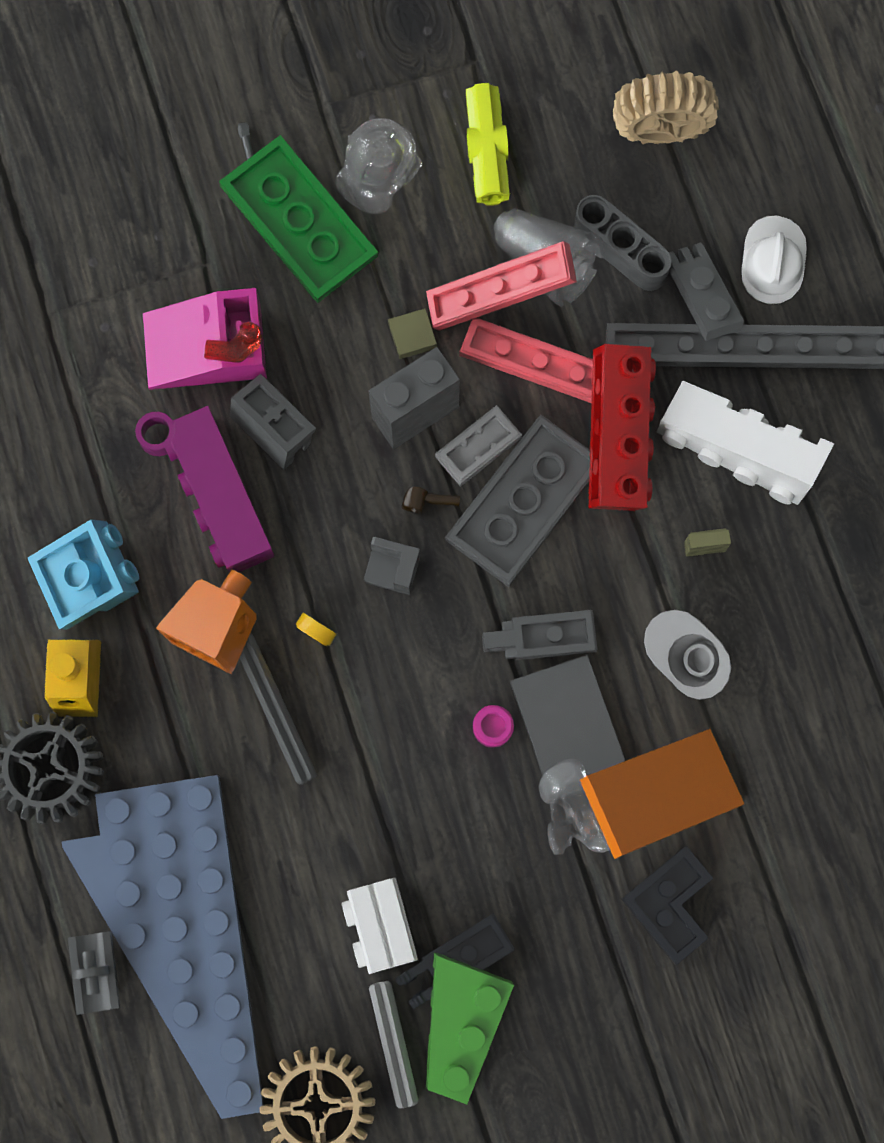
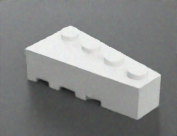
(743, 443)

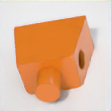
(212, 621)

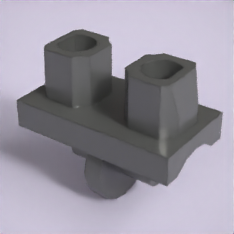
(94, 972)

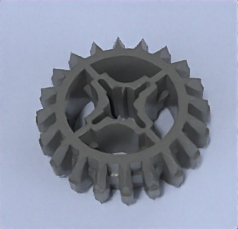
(55, 750)

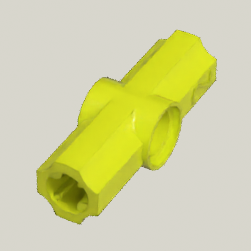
(487, 144)

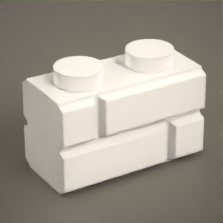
(380, 926)

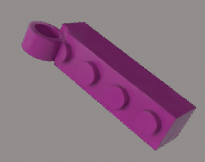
(216, 486)

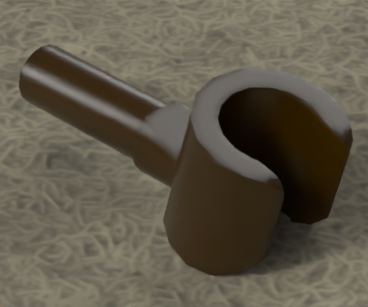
(417, 497)

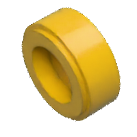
(315, 629)

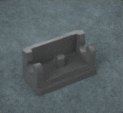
(271, 421)

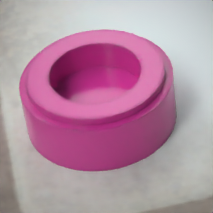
(493, 726)

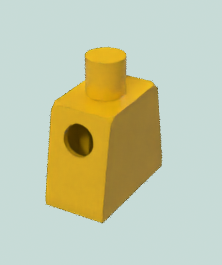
(73, 676)

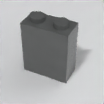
(415, 398)

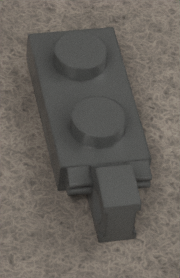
(544, 636)

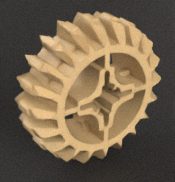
(665, 108)
(315, 1066)

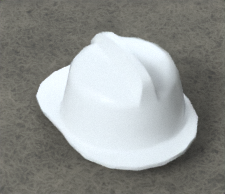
(773, 259)

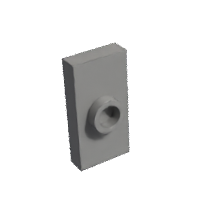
(478, 445)

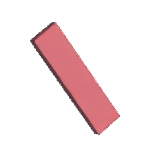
(501, 286)
(529, 359)

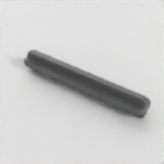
(276, 712)

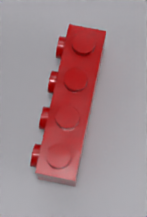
(621, 427)

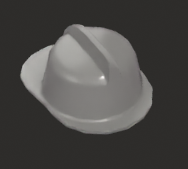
(688, 654)

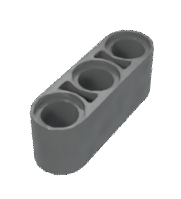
(627, 260)

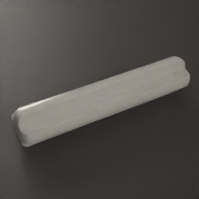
(393, 1044)

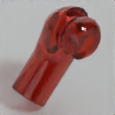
(239, 348)

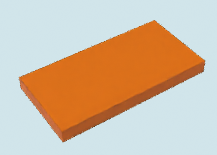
(661, 793)

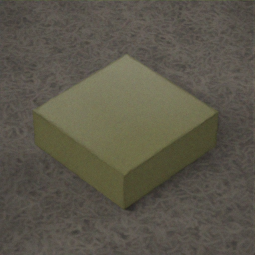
(412, 333)
(707, 542)

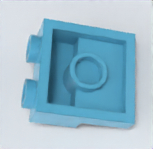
(84, 573)

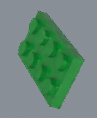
(298, 219)

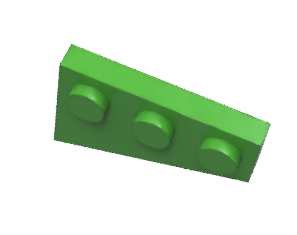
(463, 1024)

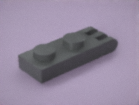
(705, 292)

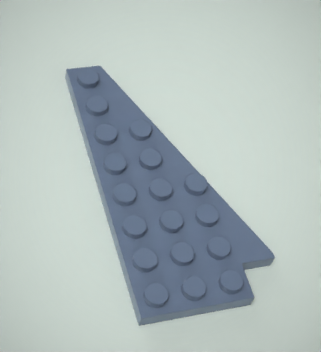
(172, 906)

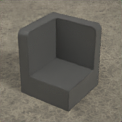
(392, 565)

